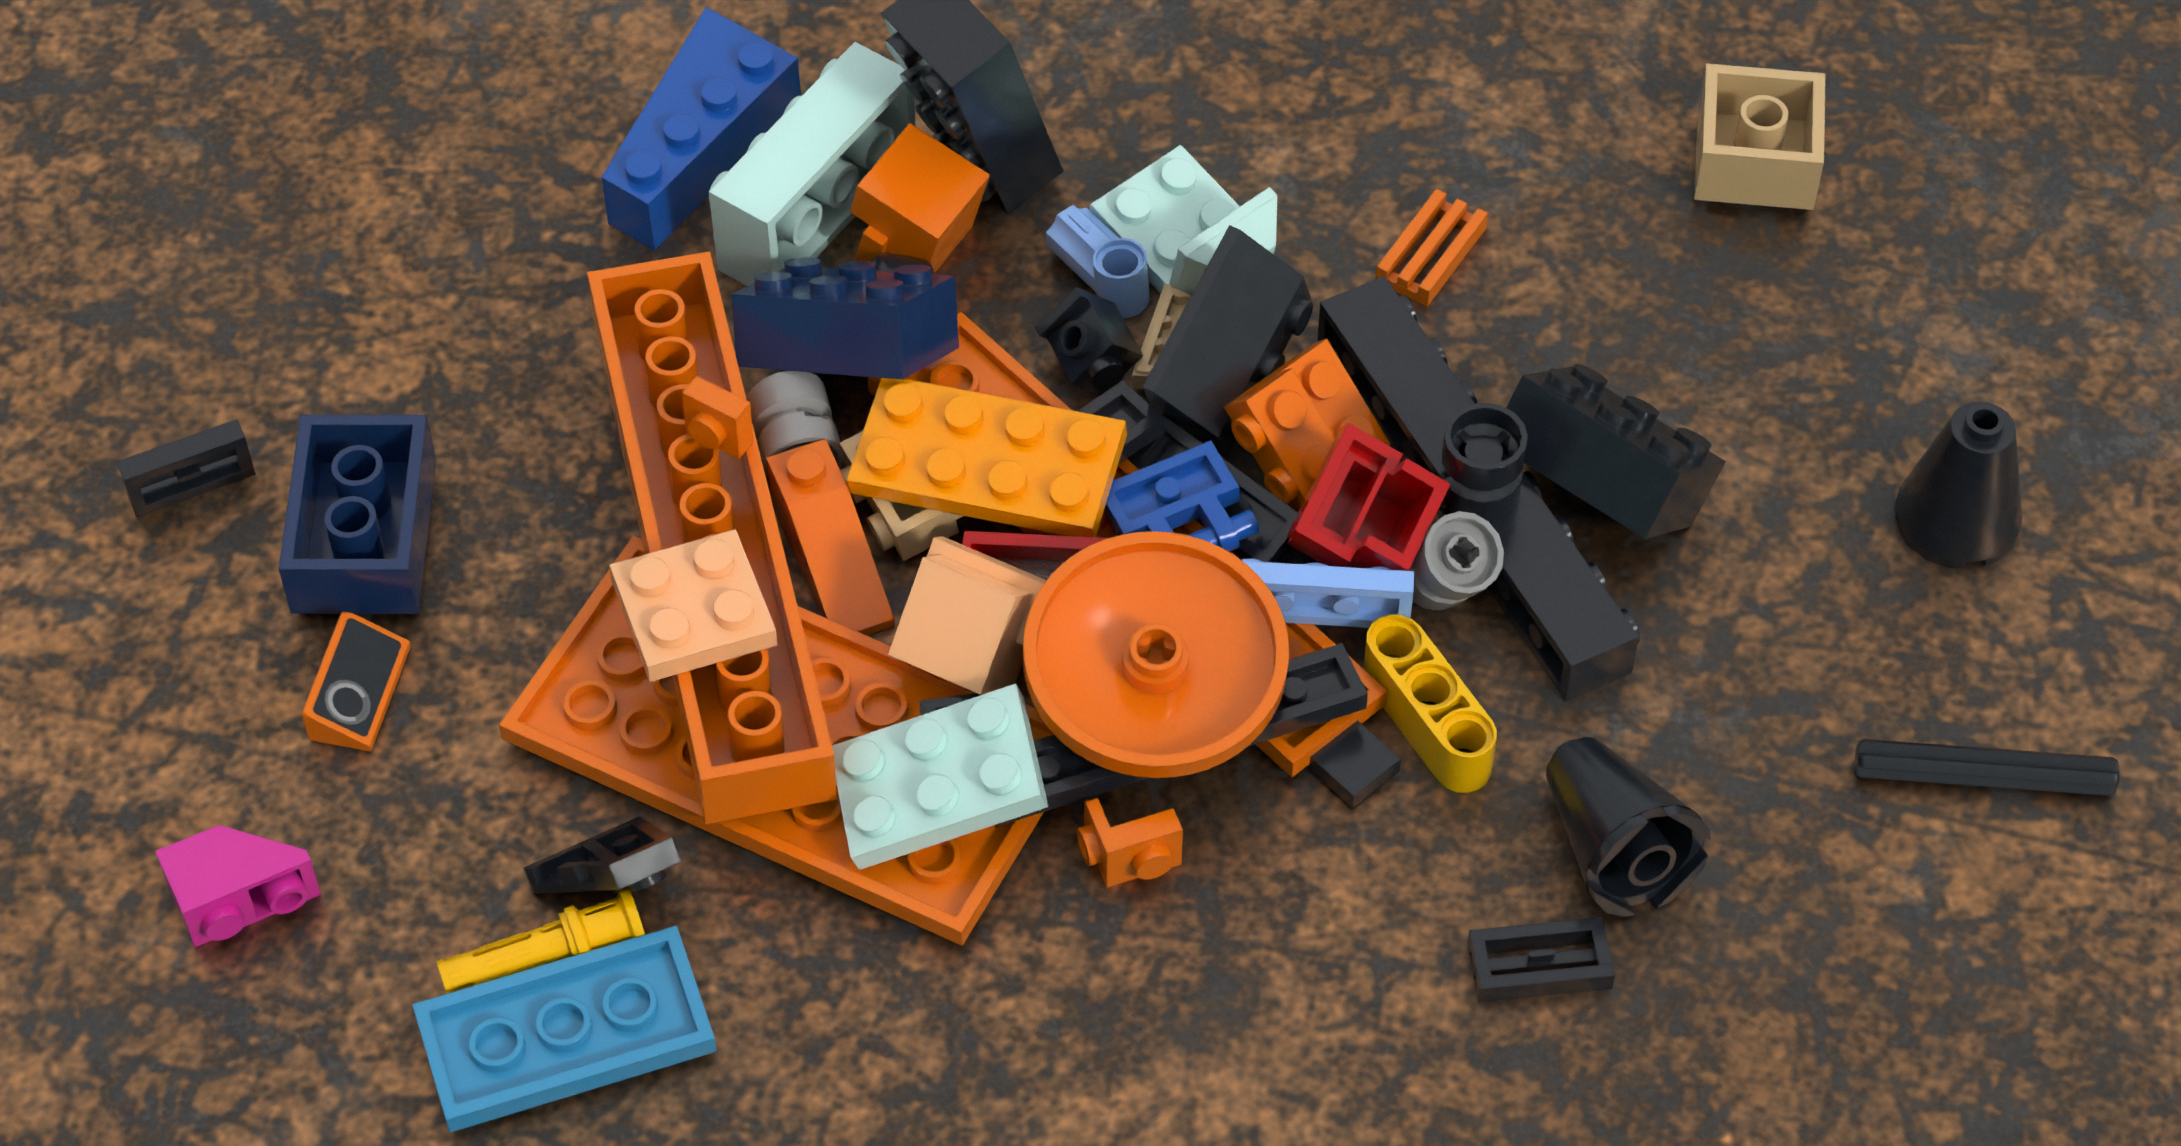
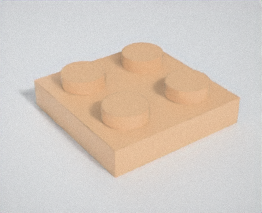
(693, 605)

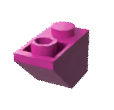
(233, 880)

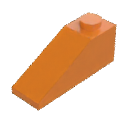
(828, 537)

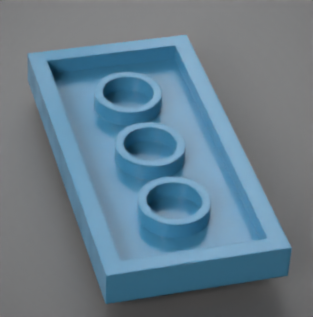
(564, 1028)

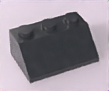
(1228, 337)

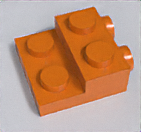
(1295, 418)

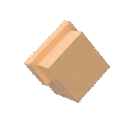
(966, 617)

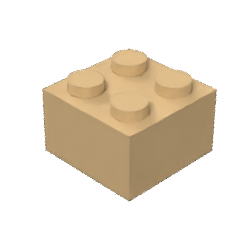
(1760, 136)

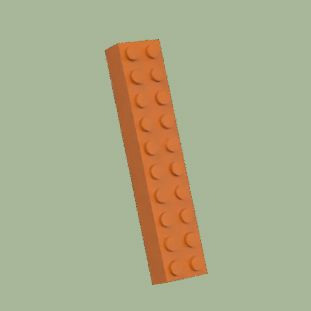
(758, 717)

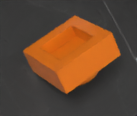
(717, 417)

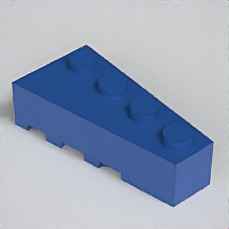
(696, 125)

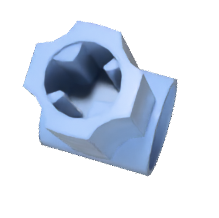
(1108, 264)

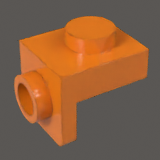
(1132, 849)

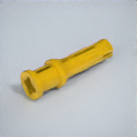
(569, 936)

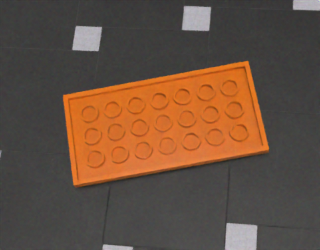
(609, 723)

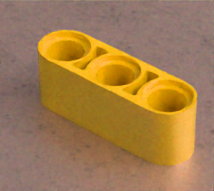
(1431, 729)

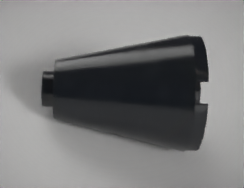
(1964, 490)
(1624, 828)

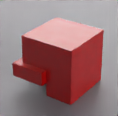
(1366, 506)

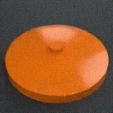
(1155, 654)

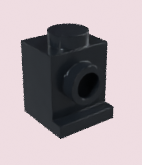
(1090, 340)

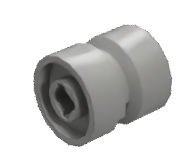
(790, 413)
(1456, 561)

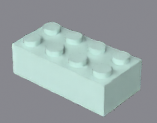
(802, 174)

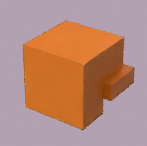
(917, 199)

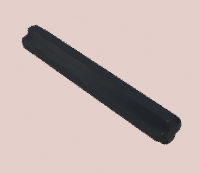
(1987, 767)

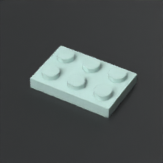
(938, 777)

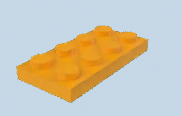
(987, 457)

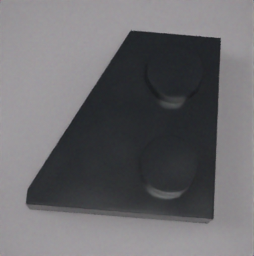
(617, 858)

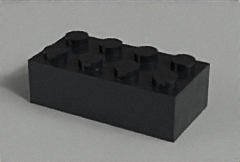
(973, 94)

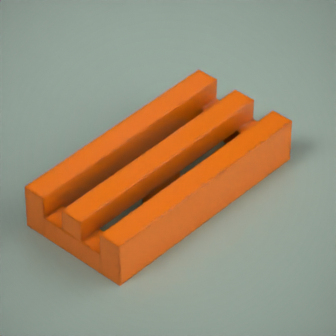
(1452, 214)

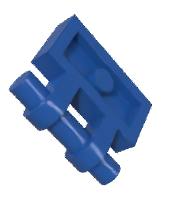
(1178, 492)

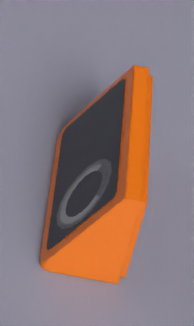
(354, 683)

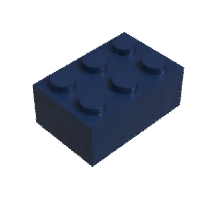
(845, 319)
(358, 514)

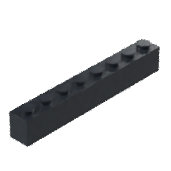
(1544, 582)

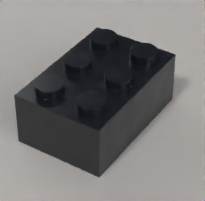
(1614, 450)

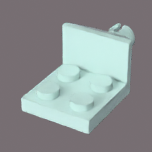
(1182, 218)

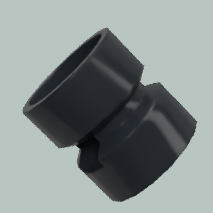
(1483, 460)

